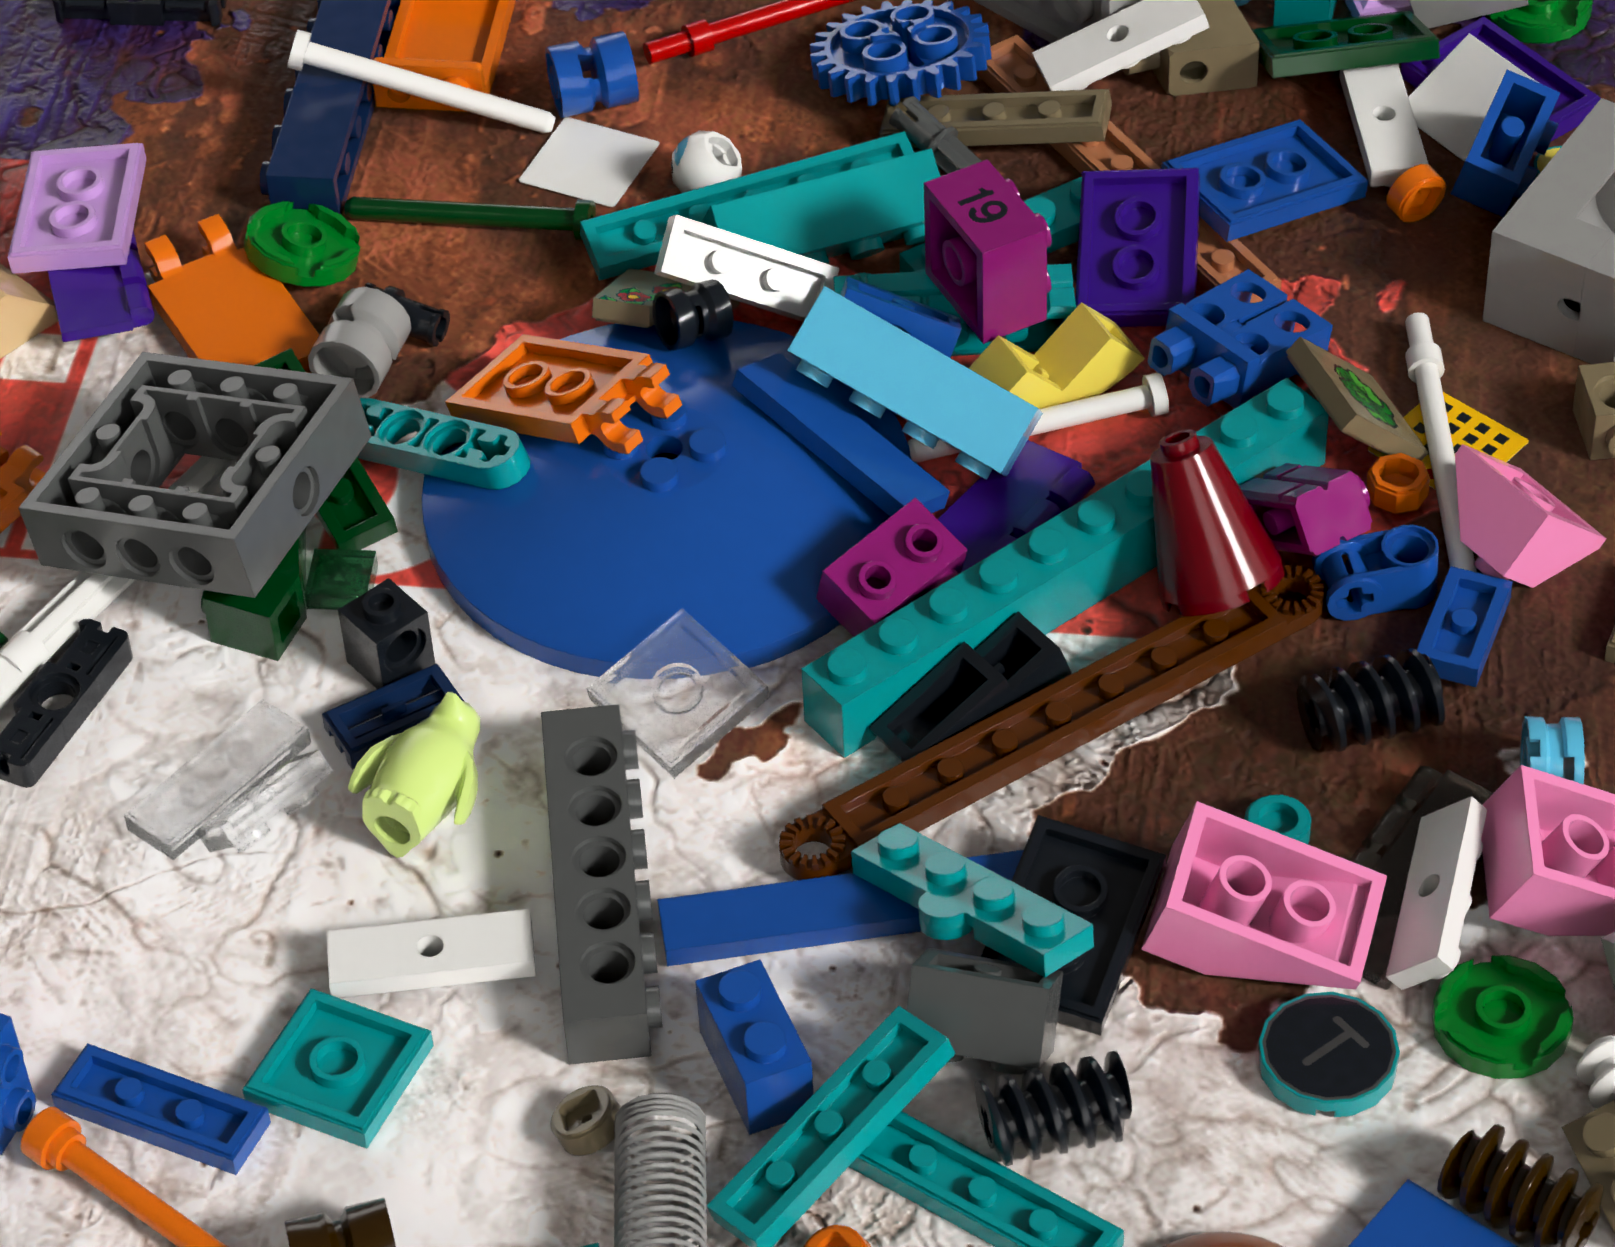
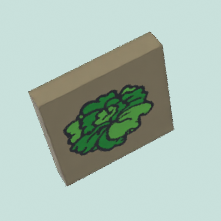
(1354, 401)

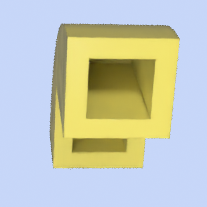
(1074, 363)

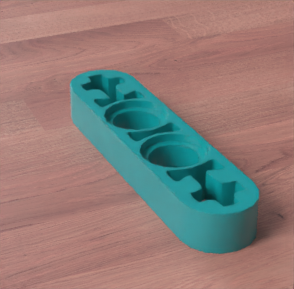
(436, 433)

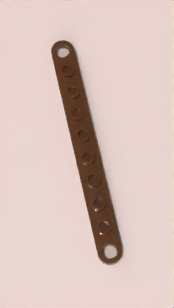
(1049, 724)

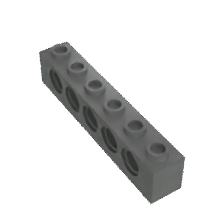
(596, 886)

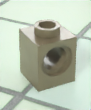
(1596, 408)

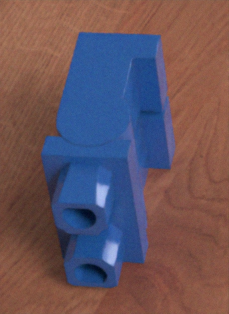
(1232, 344)

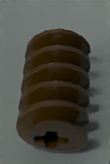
(1518, 1193)

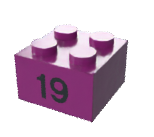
(986, 250)

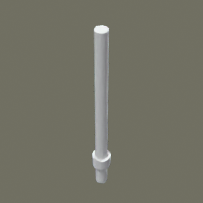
(1426, 368)

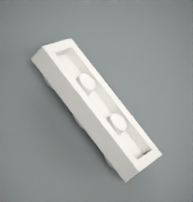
(745, 267)

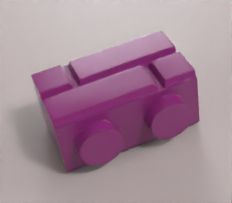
(1309, 507)

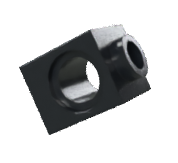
(386, 634)

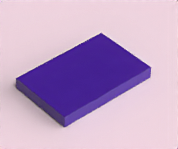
(1574, 100)
(1138, 243)

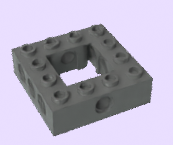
(103, 497)

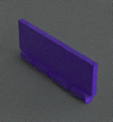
(101, 298)
(1008, 507)

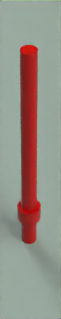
(702, 36)

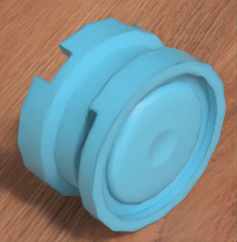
(1554, 747)

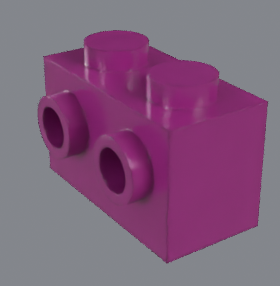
(890, 568)

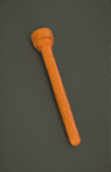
(57, 1142)

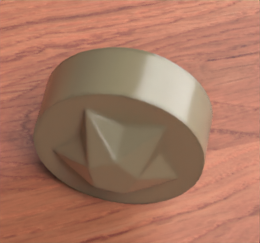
(585, 1120)

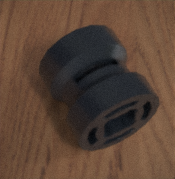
(692, 314)

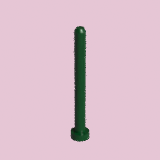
(471, 213)

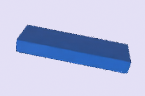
(161, 1108)

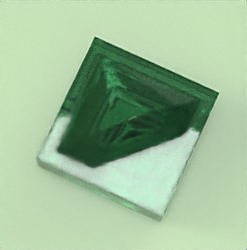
(339, 577)

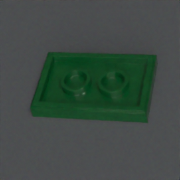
(1345, 44)

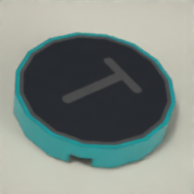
(1328, 1054)

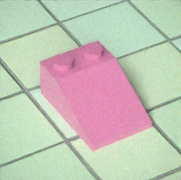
(1550, 855)
(1262, 905)

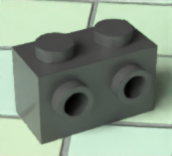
(987, 1008)

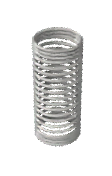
(644, 1107)

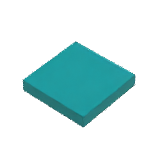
(338, 1068)

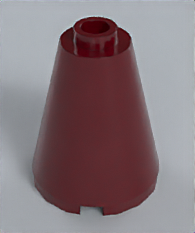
(1205, 530)

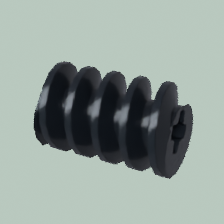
(1370, 696)
(1055, 1107)

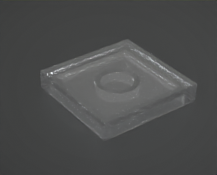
(679, 692)

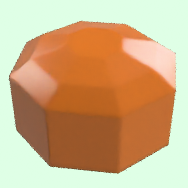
(1398, 483)

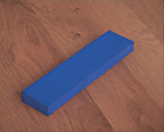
(838, 435)

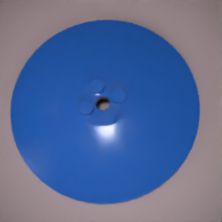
(616, 543)

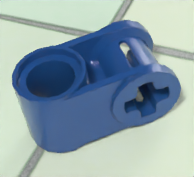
(1382, 572)

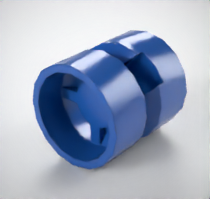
(611, 69)

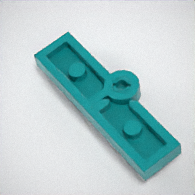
(964, 896)

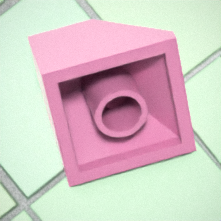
(1516, 522)

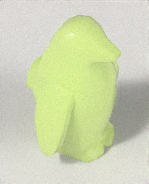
(420, 776)

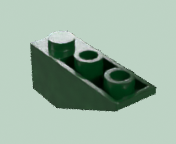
(270, 619)

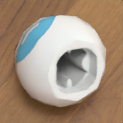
(704, 161)

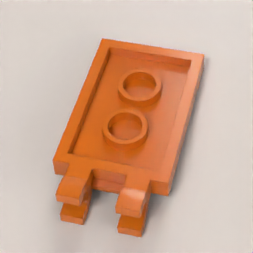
(224, 303)
(566, 391)

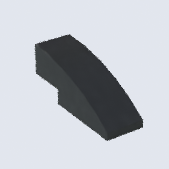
(972, 687)

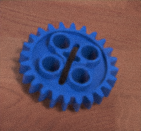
(900, 51)

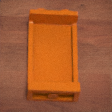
(446, 42)

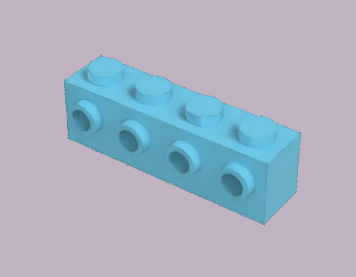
(914, 382)

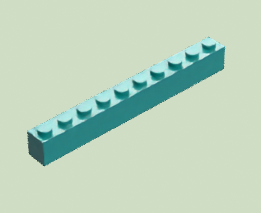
(1044, 573)

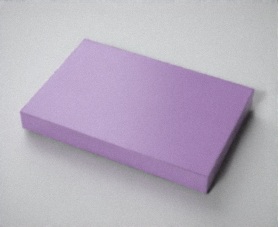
(77, 208)

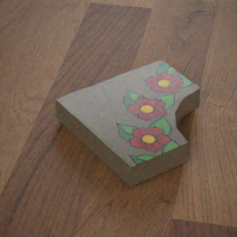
(631, 298)

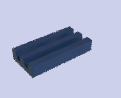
(389, 702)

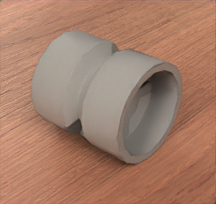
(361, 339)

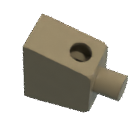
(1210, 60)

